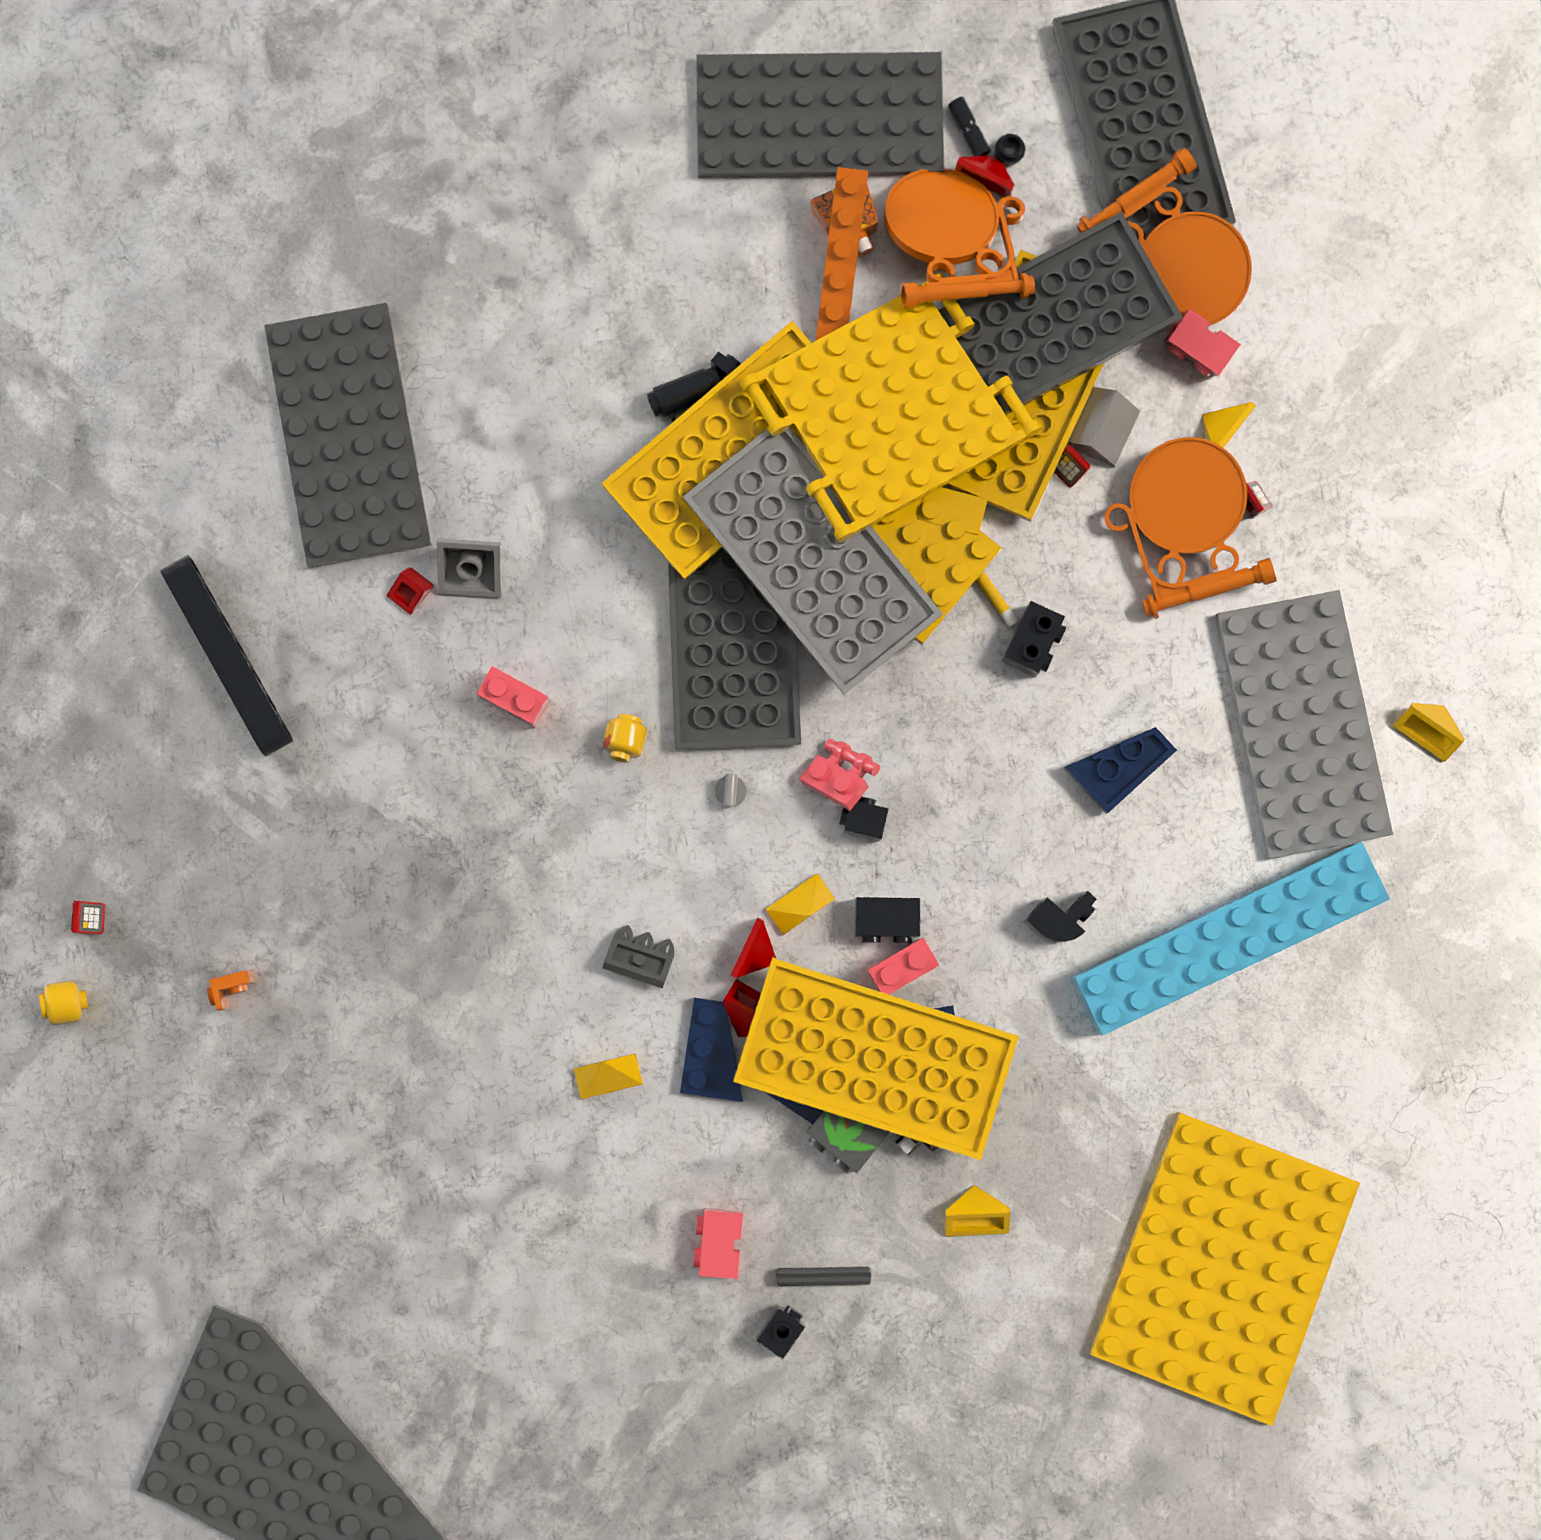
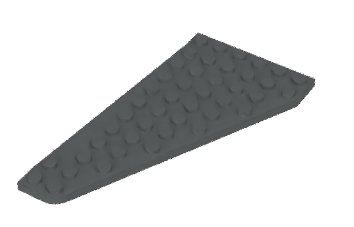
(268, 1452)

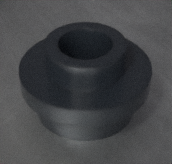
(1014, 142)

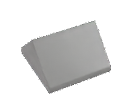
(1104, 425)
(470, 567)

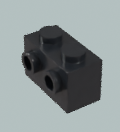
(1034, 639)

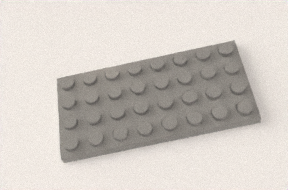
(842, 599)
(1303, 724)

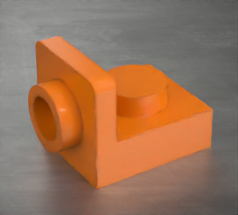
(233, 982)

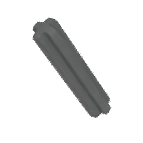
(823, 1276)

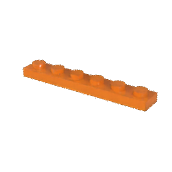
(842, 250)

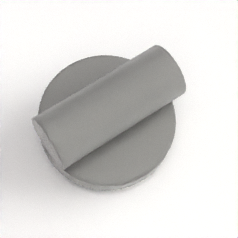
(730, 790)

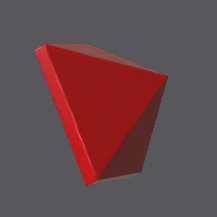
(987, 171)
(756, 952)
(741, 1006)

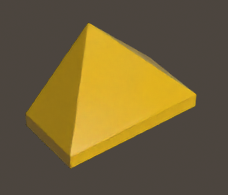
(1223, 423)
(1431, 728)
(800, 904)
(608, 1076)
(977, 1215)

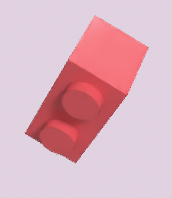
(1200, 345)
(513, 697)
(903, 967)
(717, 1250)

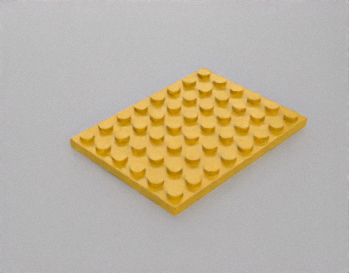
(1225, 1268)

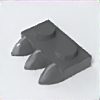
(638, 958)

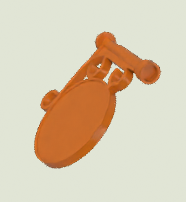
(948, 222)
(1193, 252)
(1188, 502)

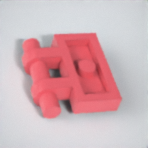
(833, 781)

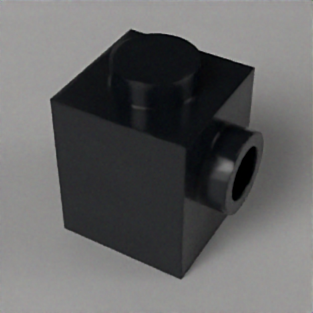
(865, 819)
(781, 1330)

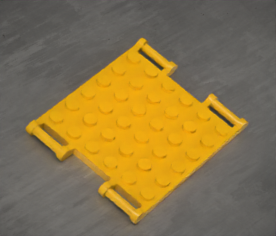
(889, 410)

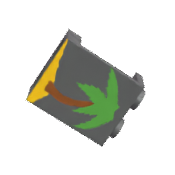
(846, 1139)

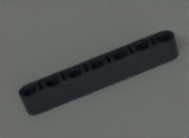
(226, 655)

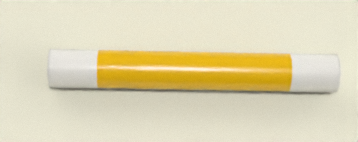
(997, 600)

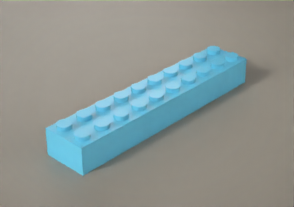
(1229, 938)

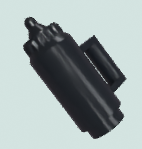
(683, 391)

